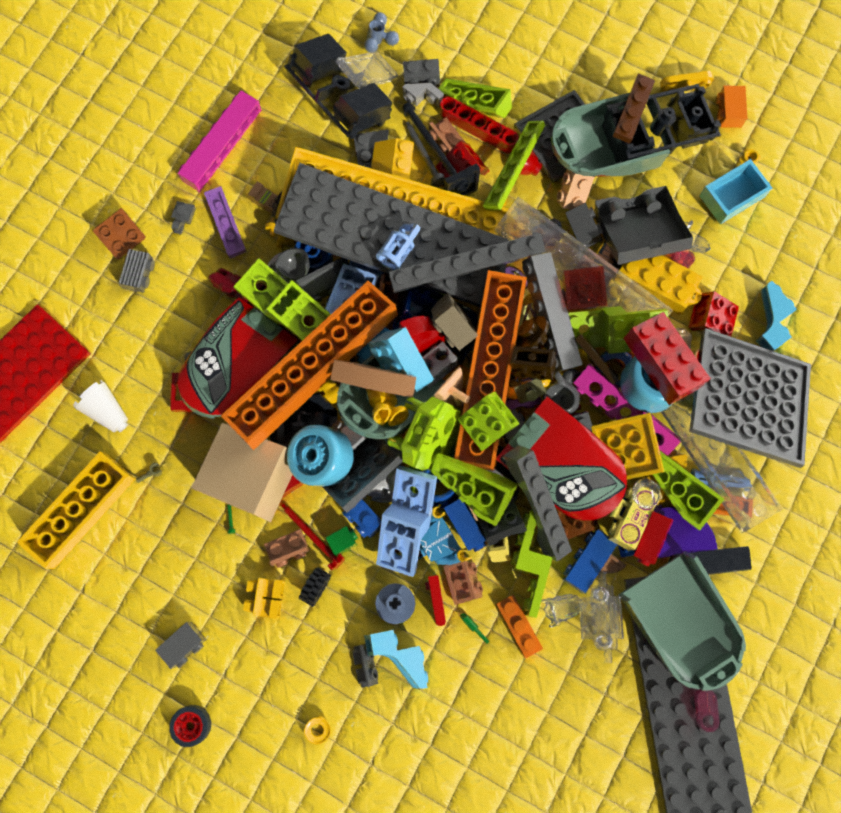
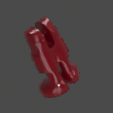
(225, 281)

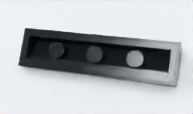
(724, 560)

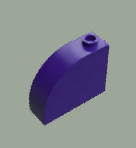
(684, 536)

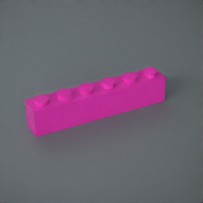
(219, 141)

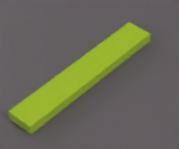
(514, 165)

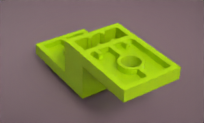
(281, 301)
(609, 325)
(531, 564)

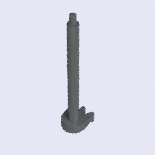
(438, 178)

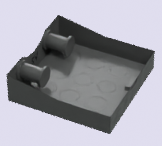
(642, 225)

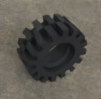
(314, 586)

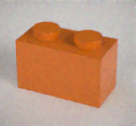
(732, 106)

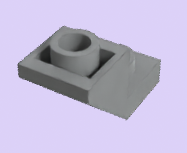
(417, 92)

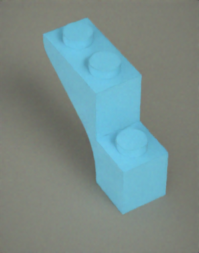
(776, 309)
(407, 660)

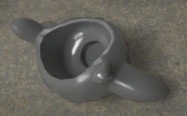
(563, 391)

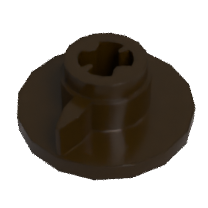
(532, 333)

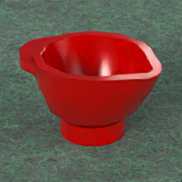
(531, 166)

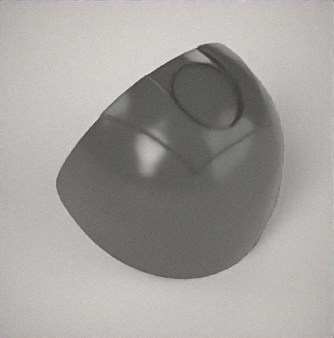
(293, 264)

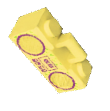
(632, 523)

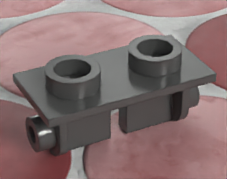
(368, 674)

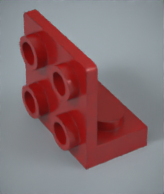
(462, 157)
(714, 313)

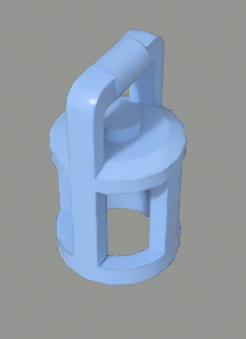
(403, 241)

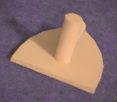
(451, 390)

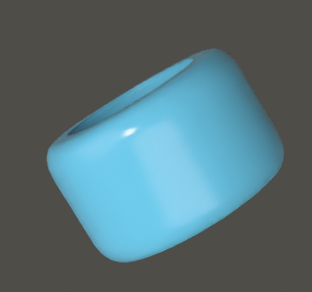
(640, 389)
(320, 455)

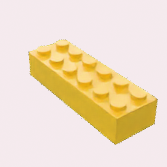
(76, 511)

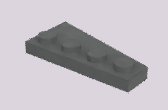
(365, 143)

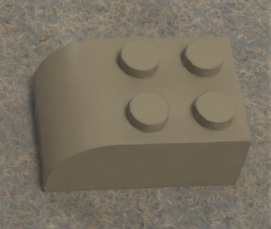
(453, 322)

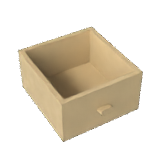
(244, 476)

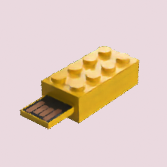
(662, 278)

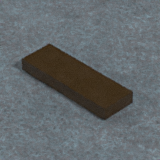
(597, 359)

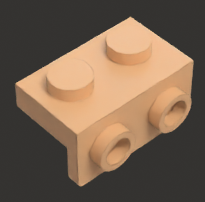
(574, 190)

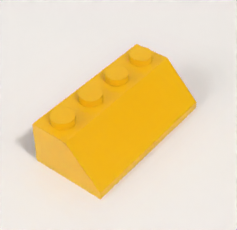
(393, 157)

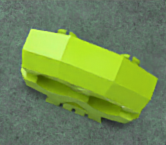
(430, 432)

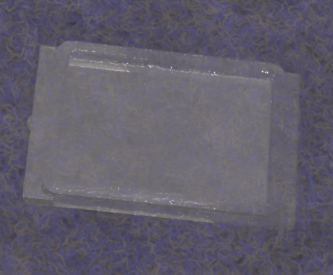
(367, 69)

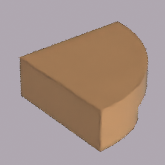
(613, 565)

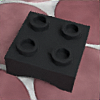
(509, 524)

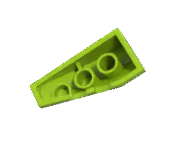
(484, 98)
(479, 488)
(687, 493)

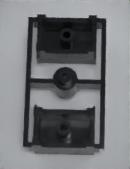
(356, 109)
(685, 112)

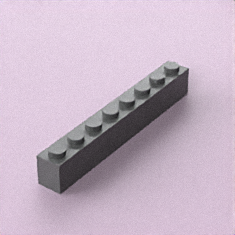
(466, 263)

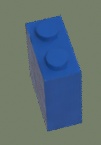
(466, 525)

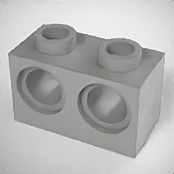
(440, 368)

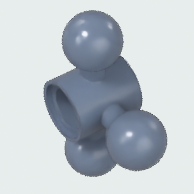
(376, 33)

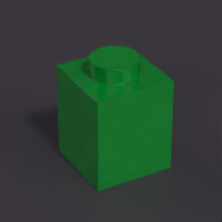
(342, 540)

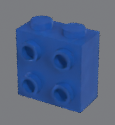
(367, 521)

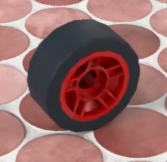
(179, 726)

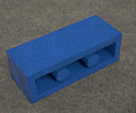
(589, 561)

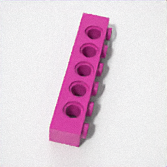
(591, 374)

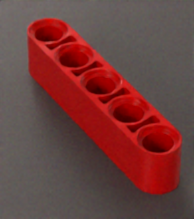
(472, 119)

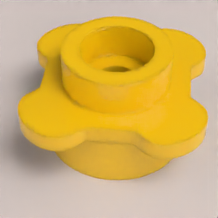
(750, 153)

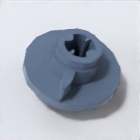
(395, 603)

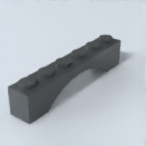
(527, 473)

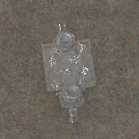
(602, 617)

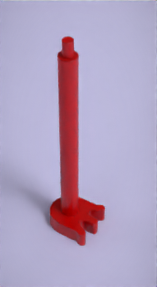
(336, 560)

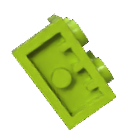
(488, 420)

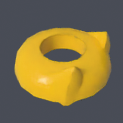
(317, 739)

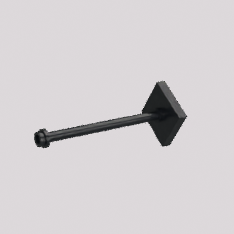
(463, 182)

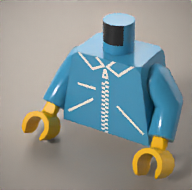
(440, 543)

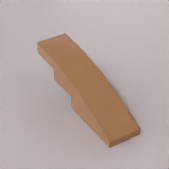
(373, 378)

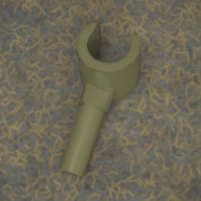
(150, 473)

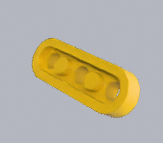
(678, 81)

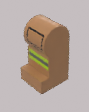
(262, 197)

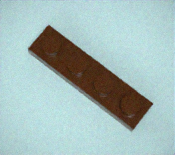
(633, 108)

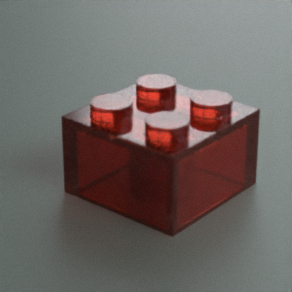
(584, 288)

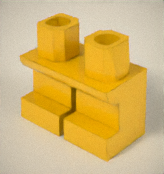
(262, 606)

